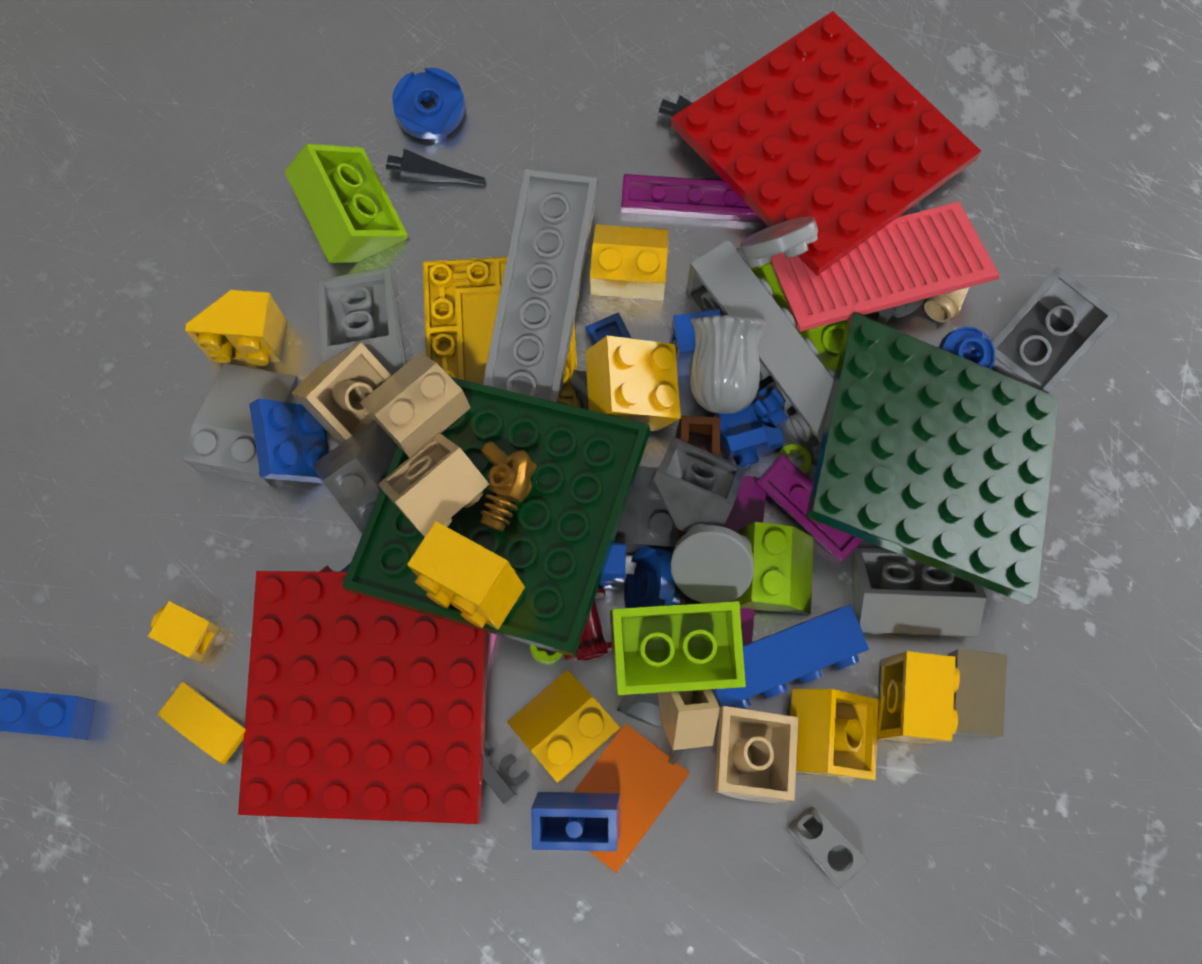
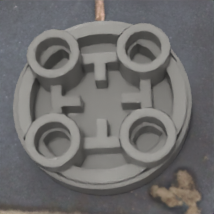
(784, 237)
(712, 564)

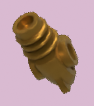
(509, 482)

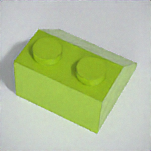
(780, 569)

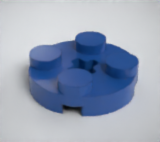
(434, 122)
(652, 580)

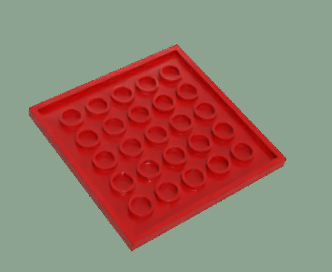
(825, 137)
(360, 707)

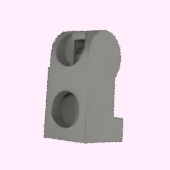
(828, 847)

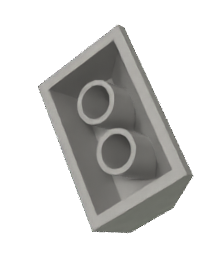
(911, 597)

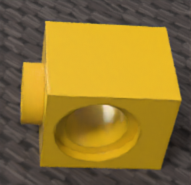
(183, 631)

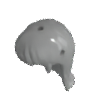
(726, 362)

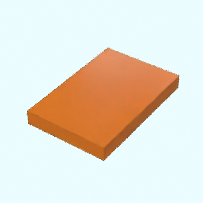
(645, 787)

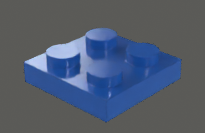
(287, 440)

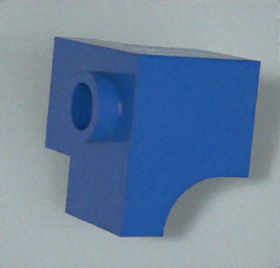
(746, 438)

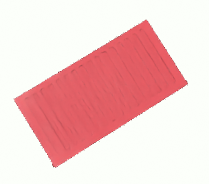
(898, 265)

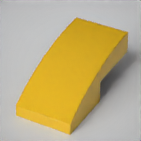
(203, 723)

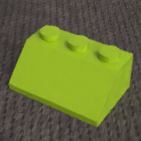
(344, 202)
(677, 648)

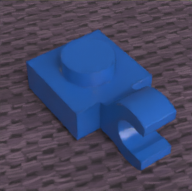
(769, 408)

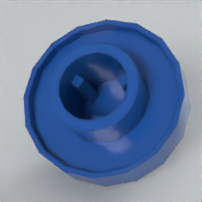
(971, 345)

